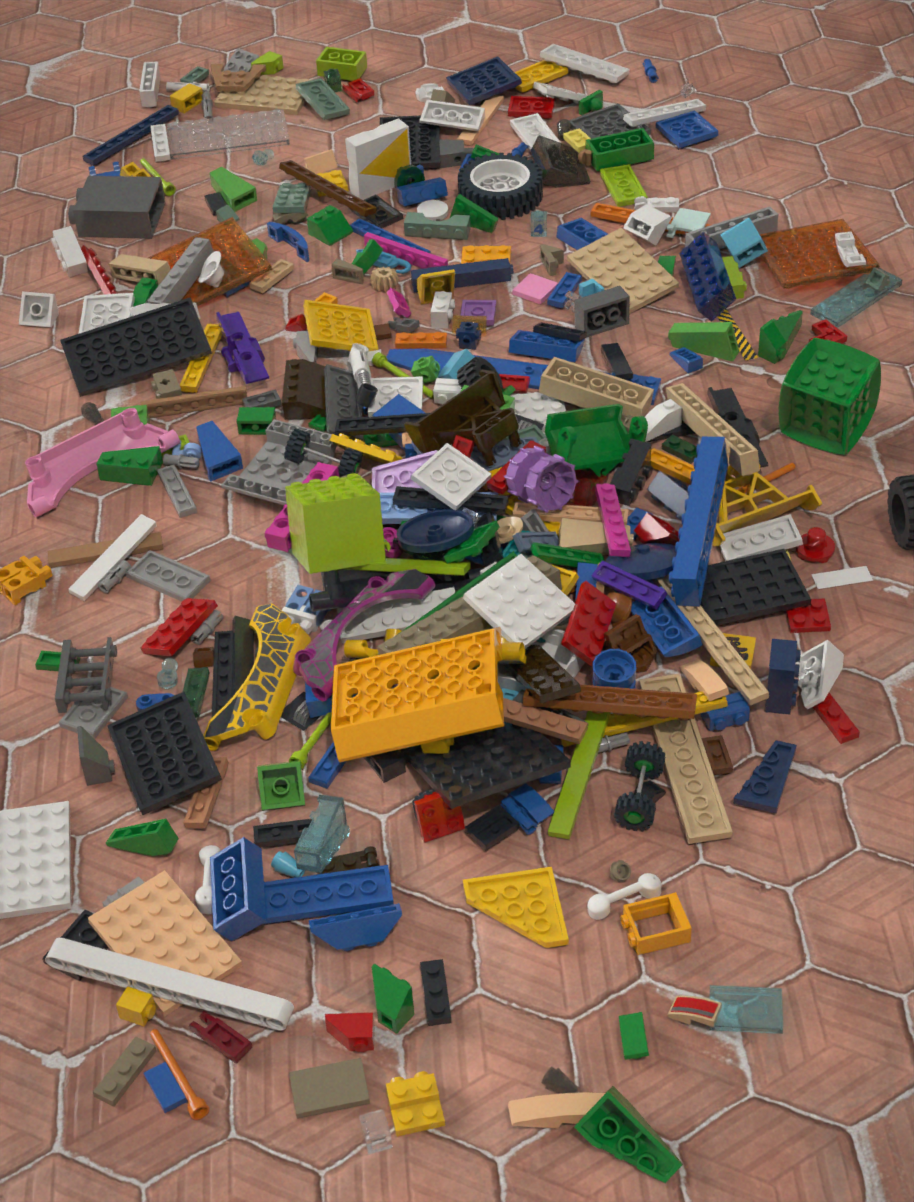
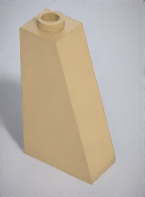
(586, 535)

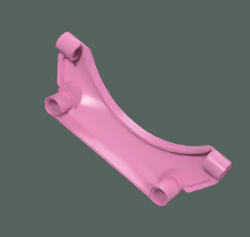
(74, 458)

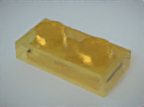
(481, 320)

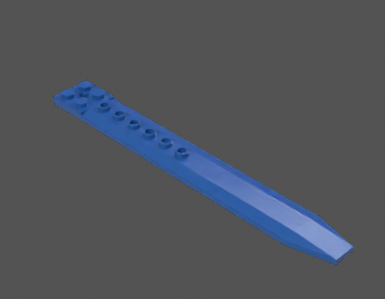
(405, 358)

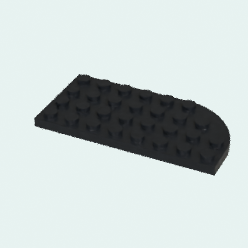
(752, 587)

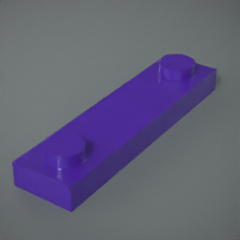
(629, 585)

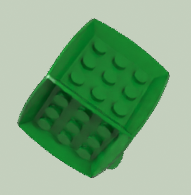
(829, 395)

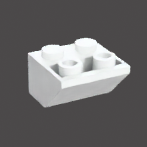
(647, 224)

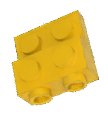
(415, 1103)

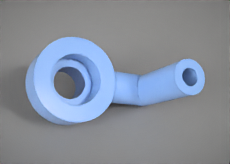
(189, 450)

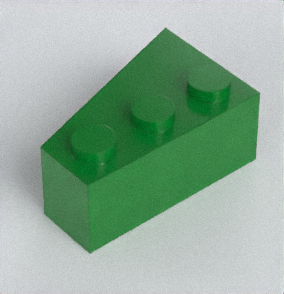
(130, 465)

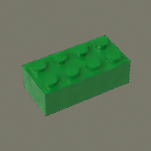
(620, 149)

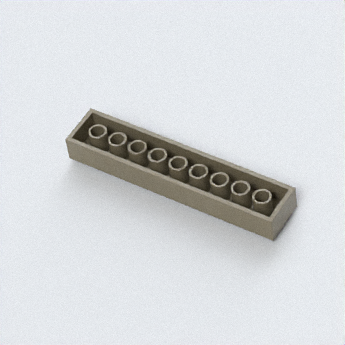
(454, 619)

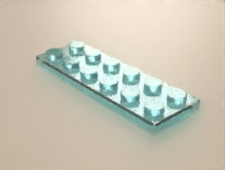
(852, 299)

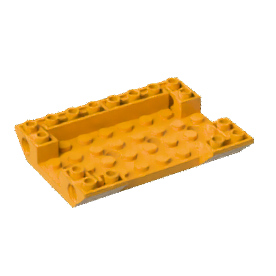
(419, 706)

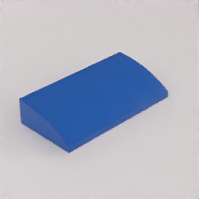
(579, 233)
(544, 346)
(668, 627)

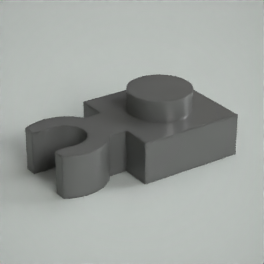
(406, 325)

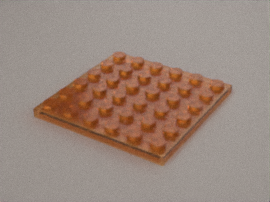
(811, 254)
(239, 259)

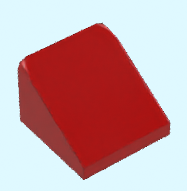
(297, 323)

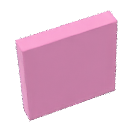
(534, 288)

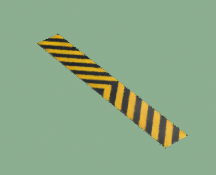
(743, 345)

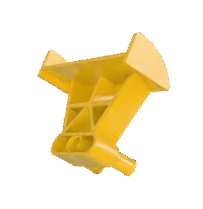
(781, 503)

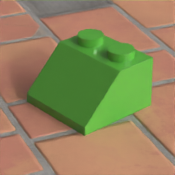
(281, 785)

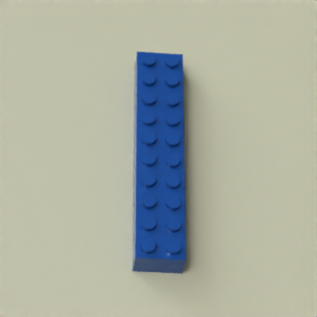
(699, 522)

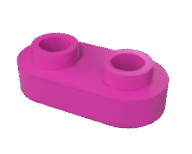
(390, 534)

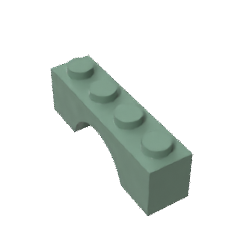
(453, 228)

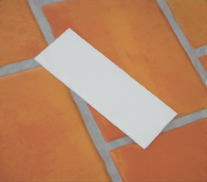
(842, 577)

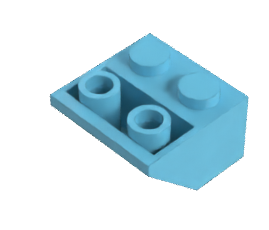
(744, 242)

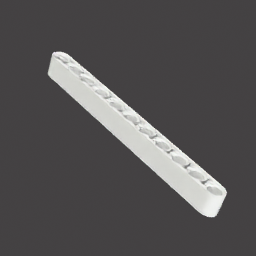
(170, 983)

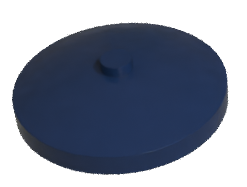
(435, 531)
(646, 560)

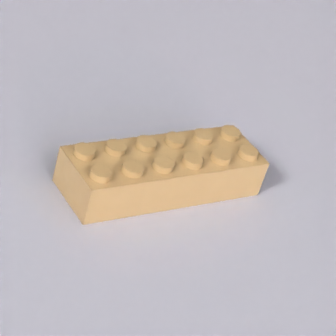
(593, 388)

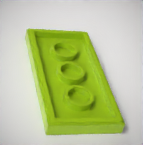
(622, 184)

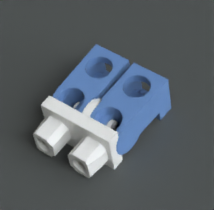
(299, 610)

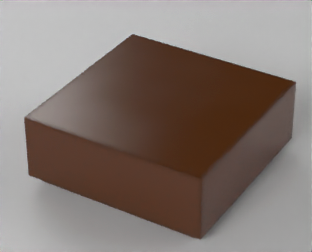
(382, 331)

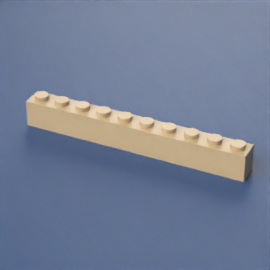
(706, 422)

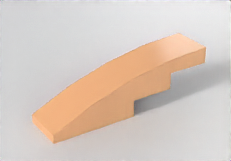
(704, 679)
(552, 1110)

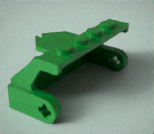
(593, 436)

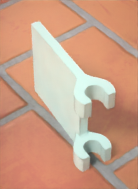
(687, 221)

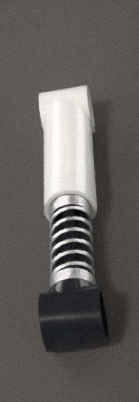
(362, 375)

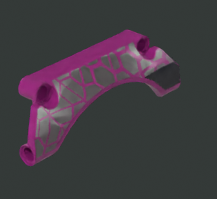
(319, 657)

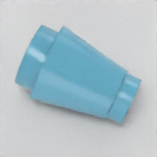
(286, 865)

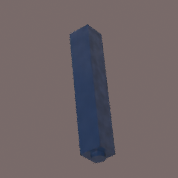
(471, 273)

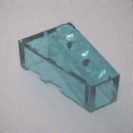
(323, 836)

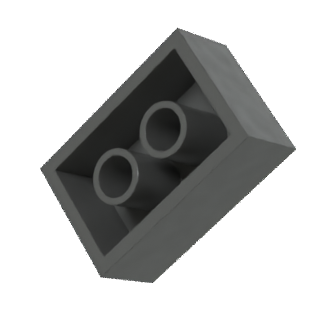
(602, 311)

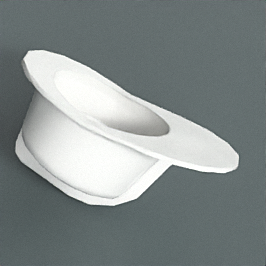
(212, 270)

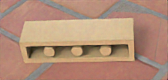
(134, 268)

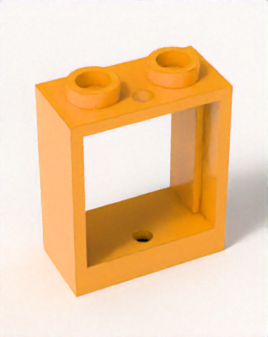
(653, 907)

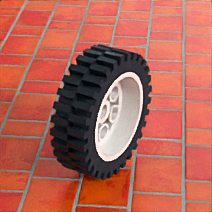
(502, 184)

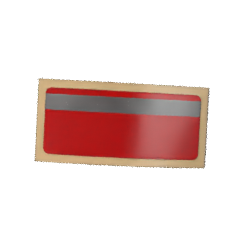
(695, 1008)

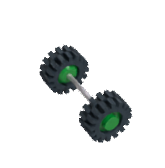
(298, 447)
(637, 810)

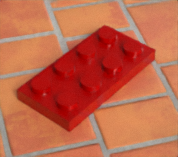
(588, 623)
(178, 627)

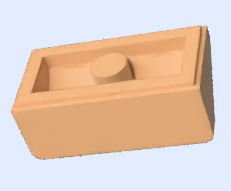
(321, 162)

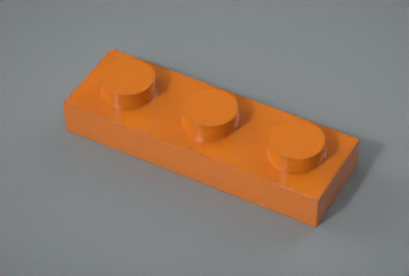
(421, 340)

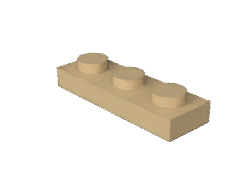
(267, 280)

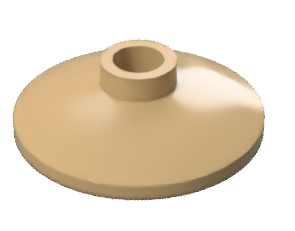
(508, 528)

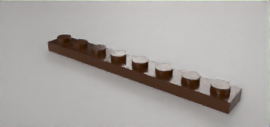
(328, 188)

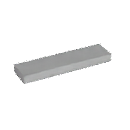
(177, 491)

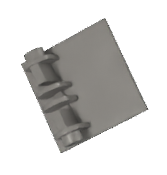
(240, 61)

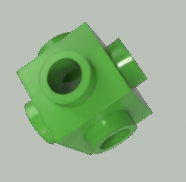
(426, 368)

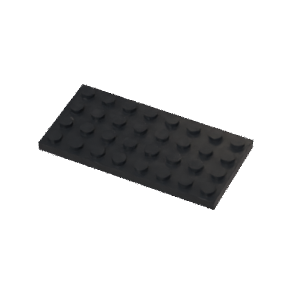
(135, 346)

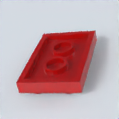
(526, 105)

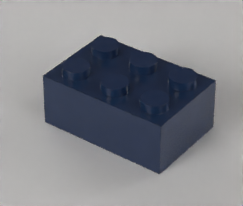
(781, 676)

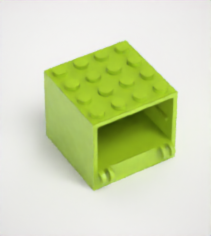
(335, 523)

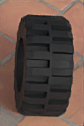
(901, 510)

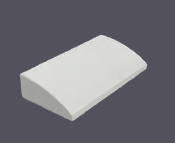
(453, 115)

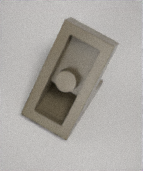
(551, 258)

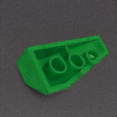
(778, 336)
(622, 1131)

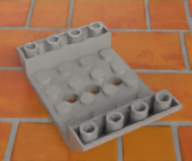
(268, 483)

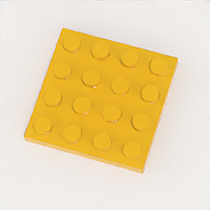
(339, 325)

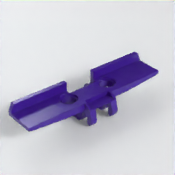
(246, 352)

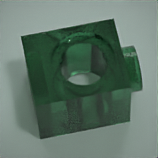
(333, 79)

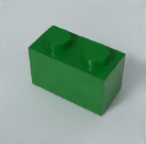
(254, 420)

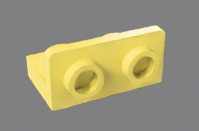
(576, 139)

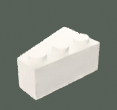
(69, 251)

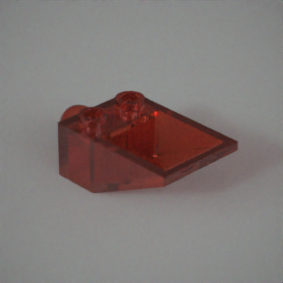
(585, 488)

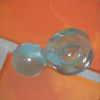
(261, 158)
(168, 677)

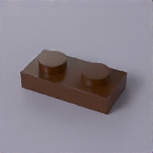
(717, 755)

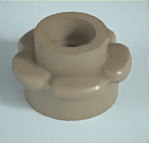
(625, 871)

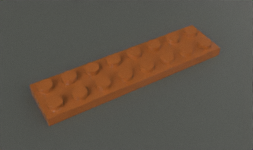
(623, 701)

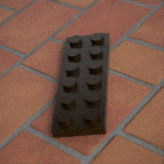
(544, 675)

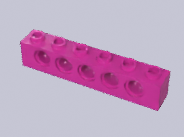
(279, 533)

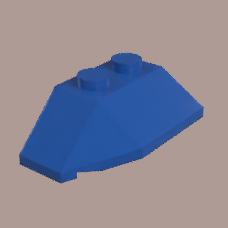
(357, 928)

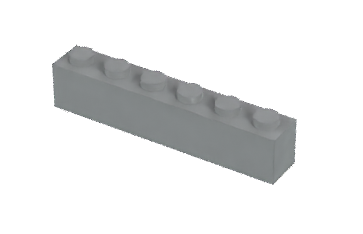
(764, 220)
(183, 273)

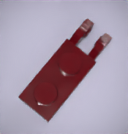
(222, 1037)

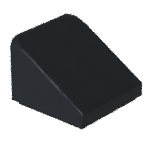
(651, 790)

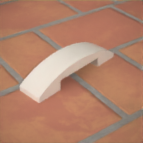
(847, 250)

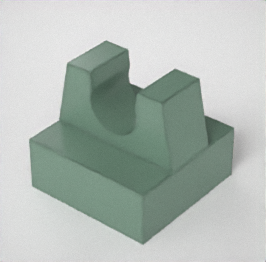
(878, 279)

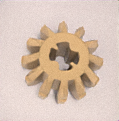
(384, 279)

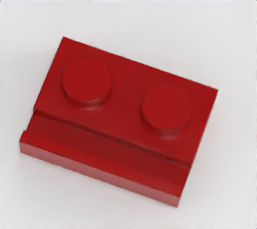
(358, 90)

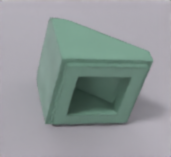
(225, 213)

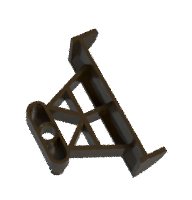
(472, 415)

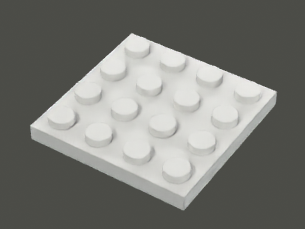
(520, 601)

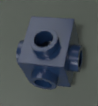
(468, 335)

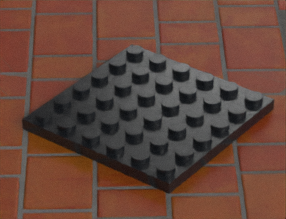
(487, 763)

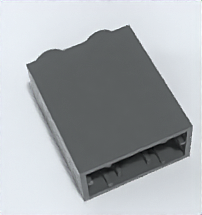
(118, 207)

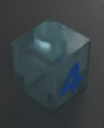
(538, 223)

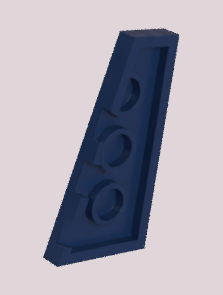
(769, 779)

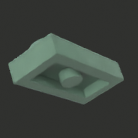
(196, 75)

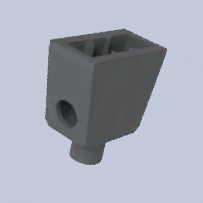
(452, 153)

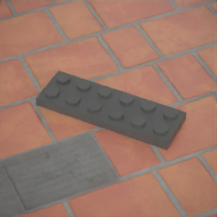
(340, 397)

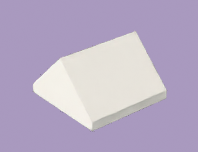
(38, 309)

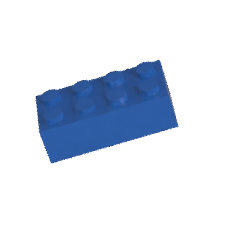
(237, 889)

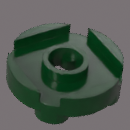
(407, 172)

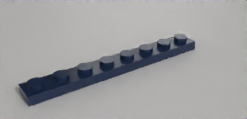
(130, 135)

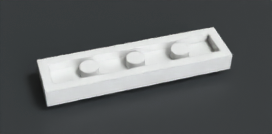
(160, 143)

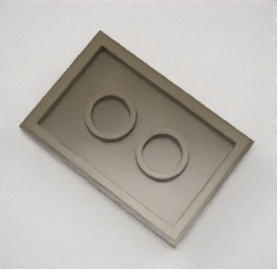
(329, 1088)

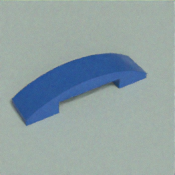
(284, 233)

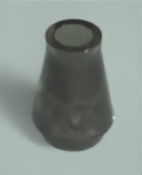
(563, 126)
(91, 413)
(558, 1082)

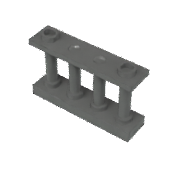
(68, 667)

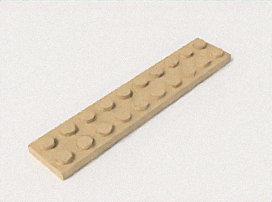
(689, 771)

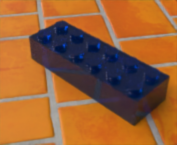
(707, 276)

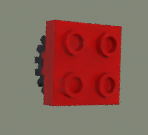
(435, 816)

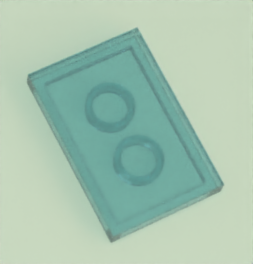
(748, 1009)

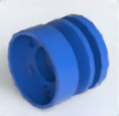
(614, 669)

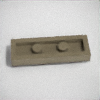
(124, 1071)

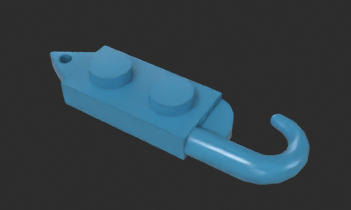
(391, 261)

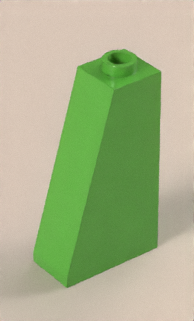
(233, 189)
(706, 338)

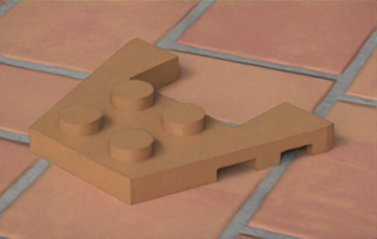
(235, 81)

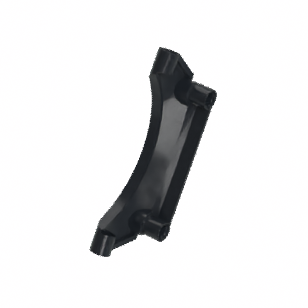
(344, 585)

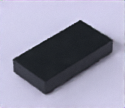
(214, 202)

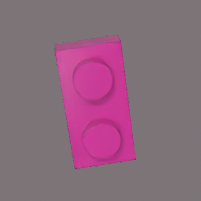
(399, 303)

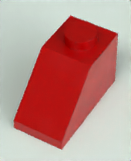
(352, 1030)

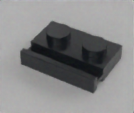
(492, 827)

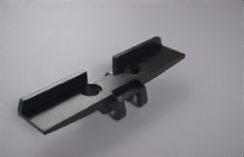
(727, 406)

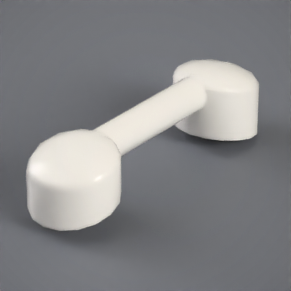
(648, 886)
(204, 894)

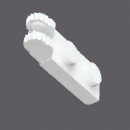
(662, 204)

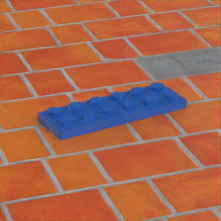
(327, 894)

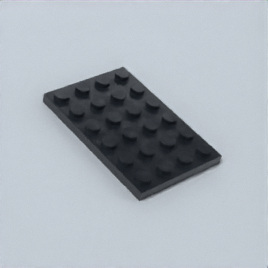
(423, 141)
(163, 753)

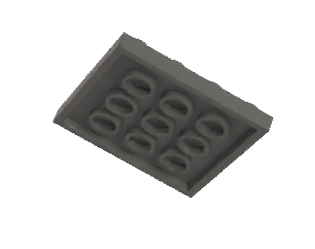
(605, 122)

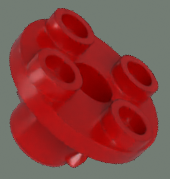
(816, 546)

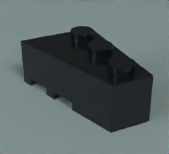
(634, 471)

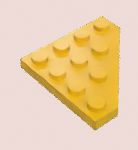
(523, 902)

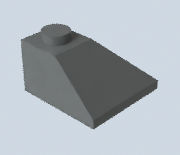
(94, 759)

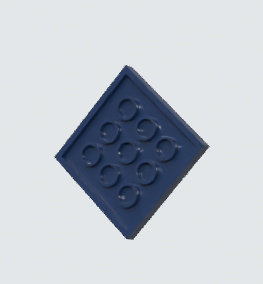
(483, 80)

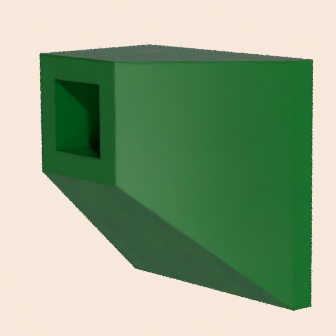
(392, 999)

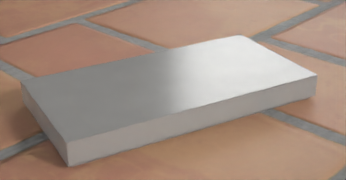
(168, 576)

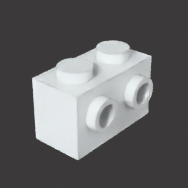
(442, 310)

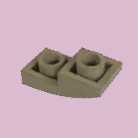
(283, 218)

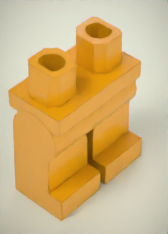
(22, 578)

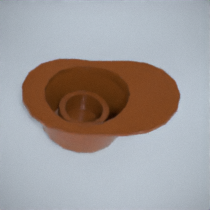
(622, 607)

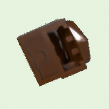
(632, 638)

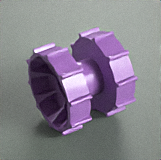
(541, 478)

